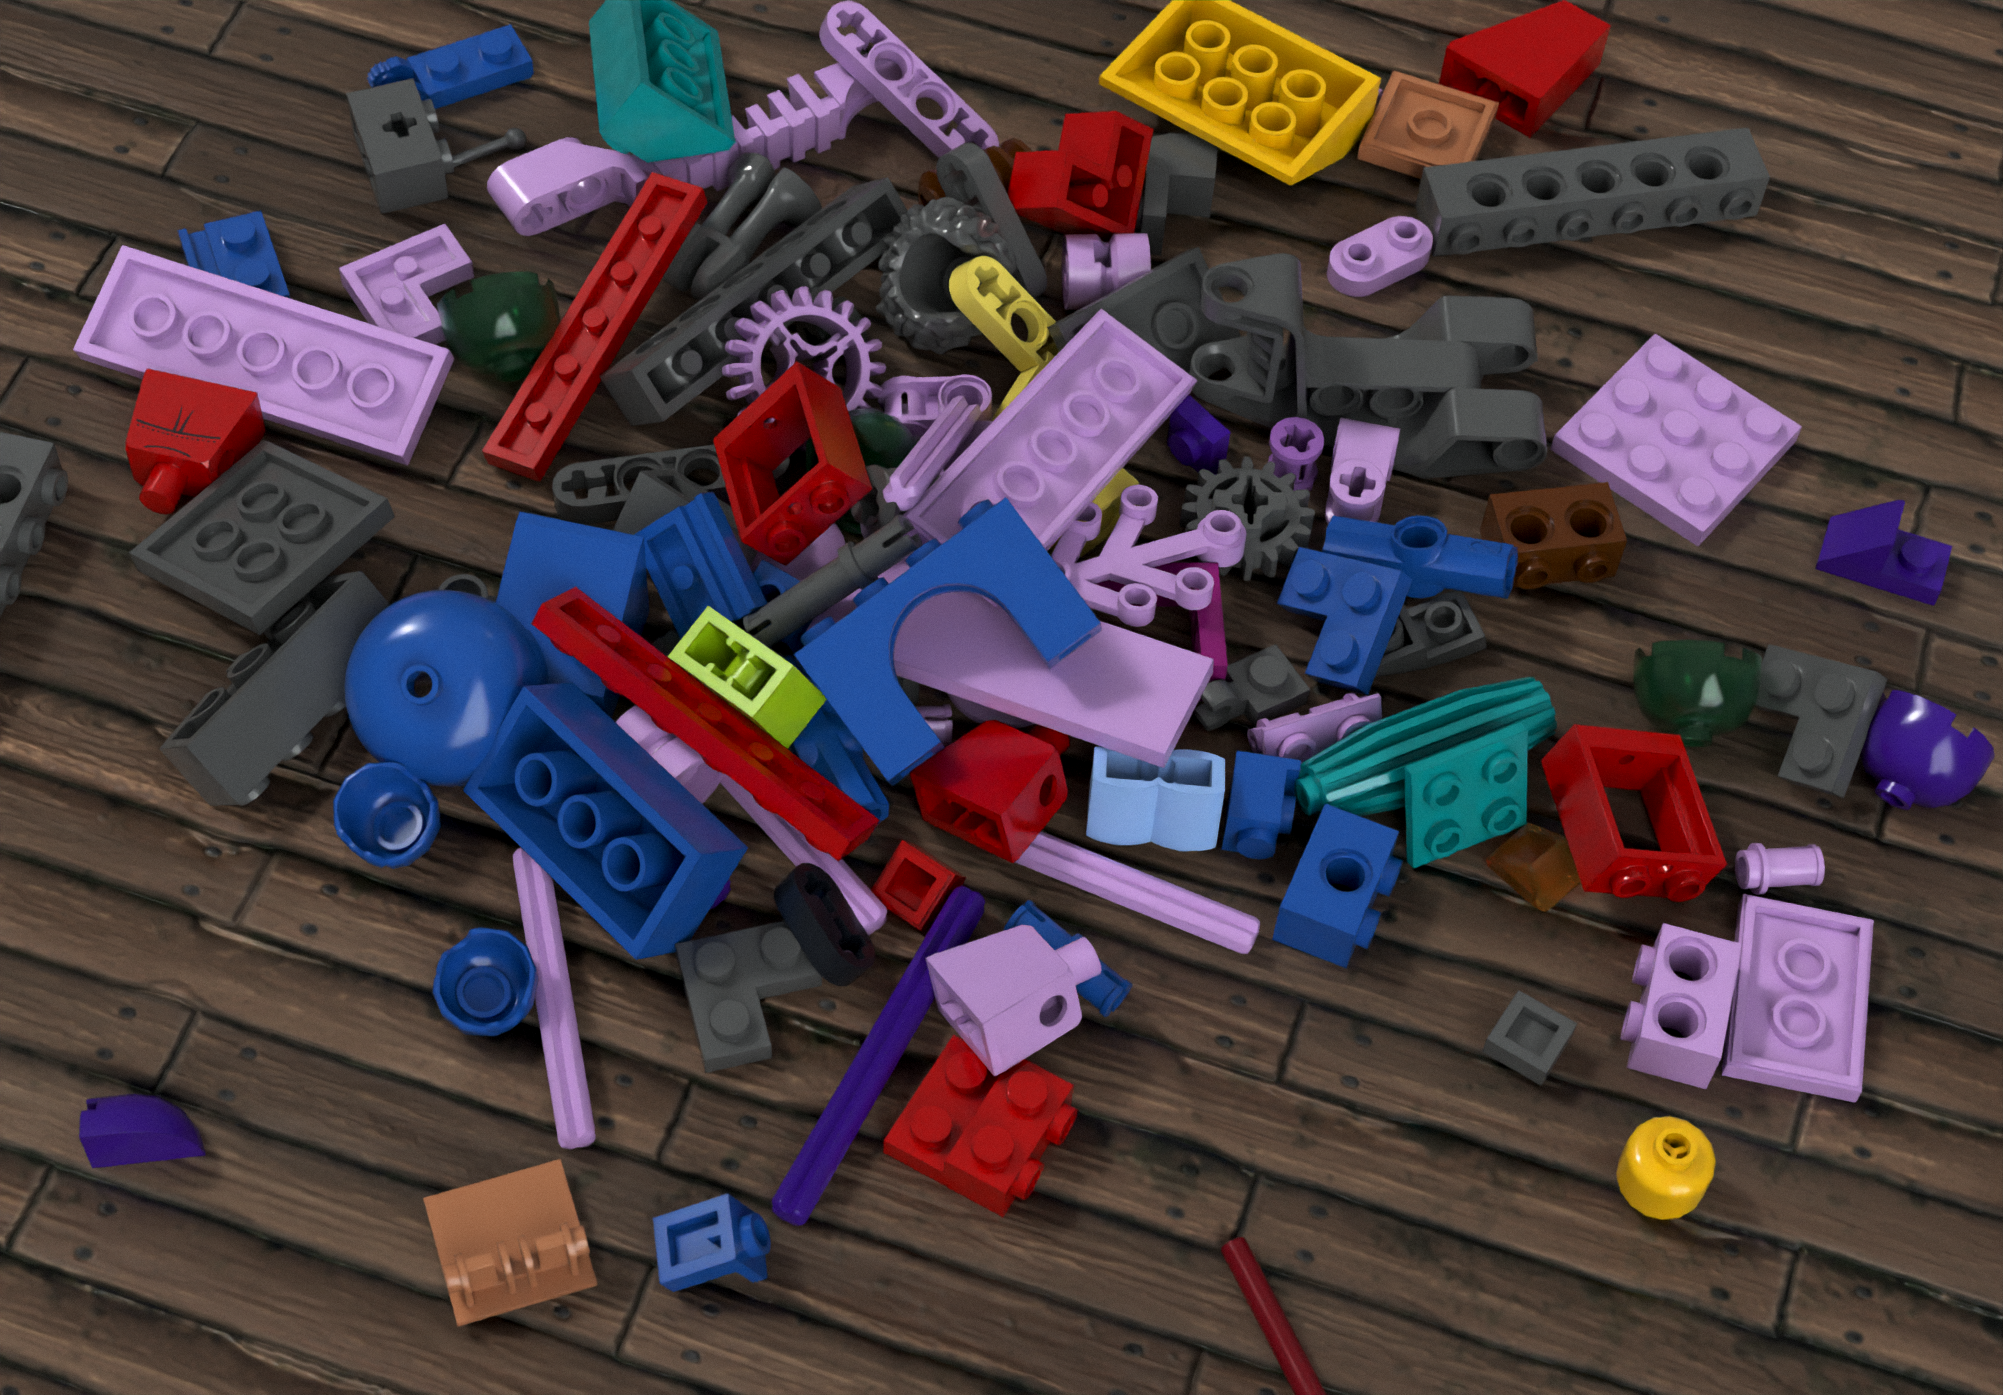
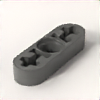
(972, 179)

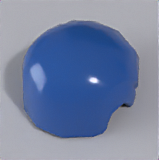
(386, 815)
(485, 982)

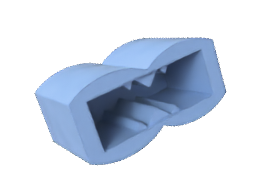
(1148, 803)

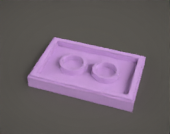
(1799, 998)

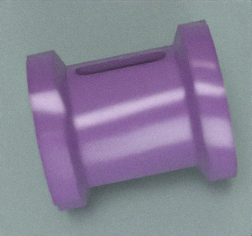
(1302, 449)

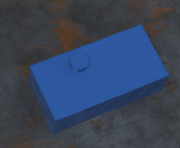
(604, 819)

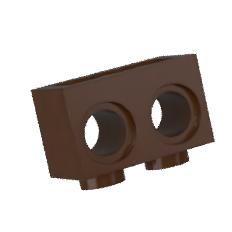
(1558, 533)

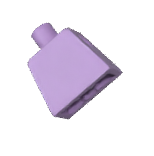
(1011, 992)

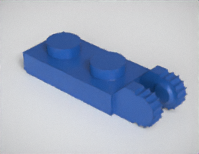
(460, 67)

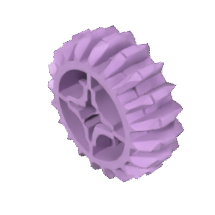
(786, 348)

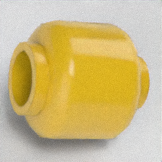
(1665, 1167)

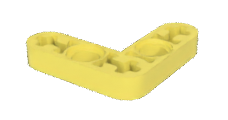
(994, 320)

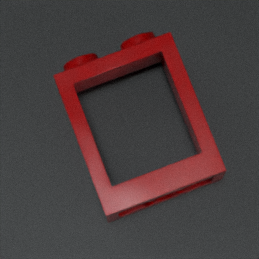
(750, 450)
(1658, 767)

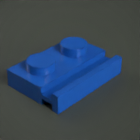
(236, 250)
(699, 564)

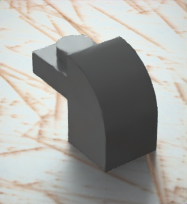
(1176, 182)

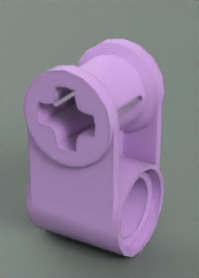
(930, 397)
(1360, 469)

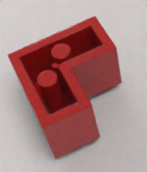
(1090, 180)

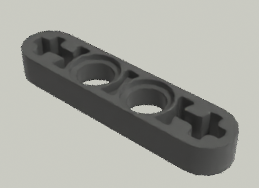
(620, 470)

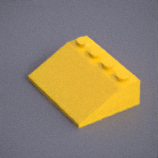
(1247, 87)

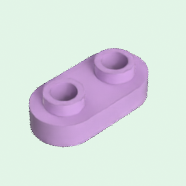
(1388, 255)

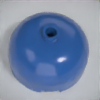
(476, 667)

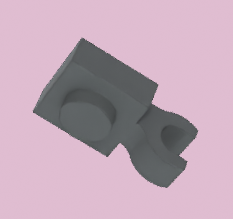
(1254, 686)

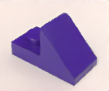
(1874, 552)

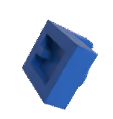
(710, 1243)

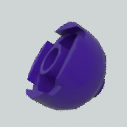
(1920, 755)

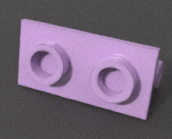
(1309, 734)

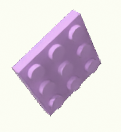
(1676, 439)

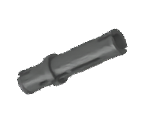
(852, 569)

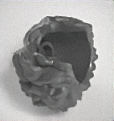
(919, 266)

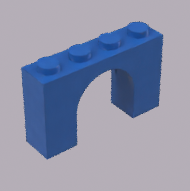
(990, 558)

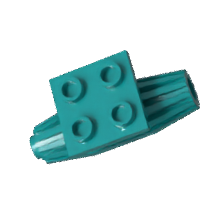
(1447, 761)

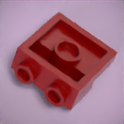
(981, 1128)

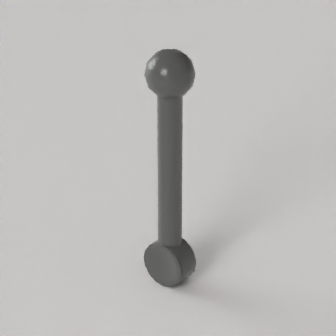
(513, 139)

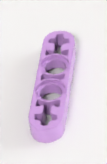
(916, 80)

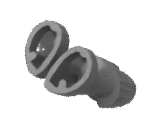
(709, 255)

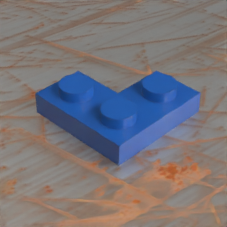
(1358, 610)

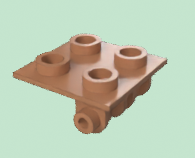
(509, 1242)

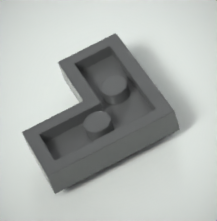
(1832, 712)
(724, 984)

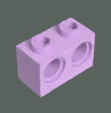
(1692, 1008)

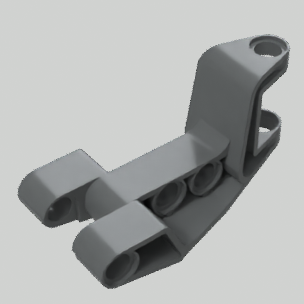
(1411, 381)

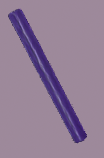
(873, 1063)

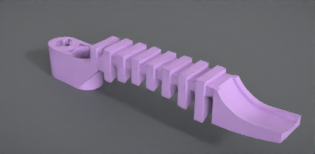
(576, 178)

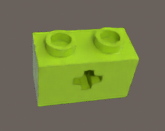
(748, 676)

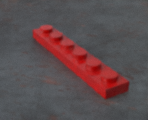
(594, 327)
(705, 723)

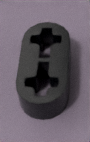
(824, 924)

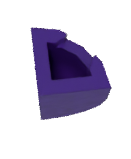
(136, 1131)

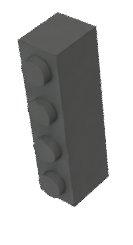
(275, 694)

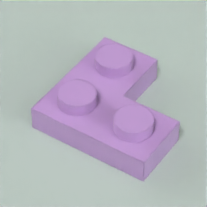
(396, 282)

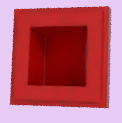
(916, 884)

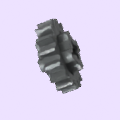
(1273, 516)

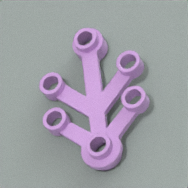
(1217, 539)

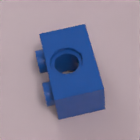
(1347, 853)

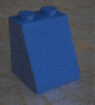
(557, 555)

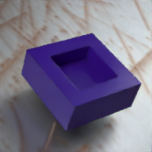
(1197, 437)

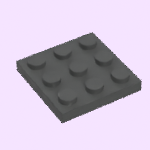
(262, 536)

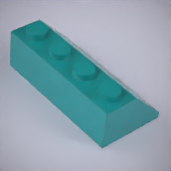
(659, 81)

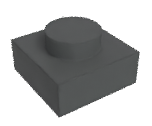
(1529, 1037)

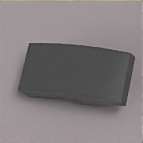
(1432, 635)

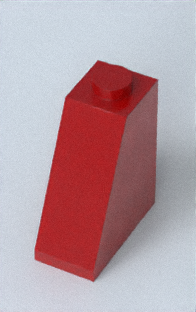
(1528, 62)

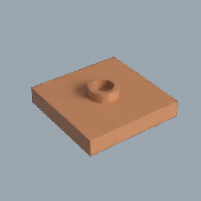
(1425, 126)

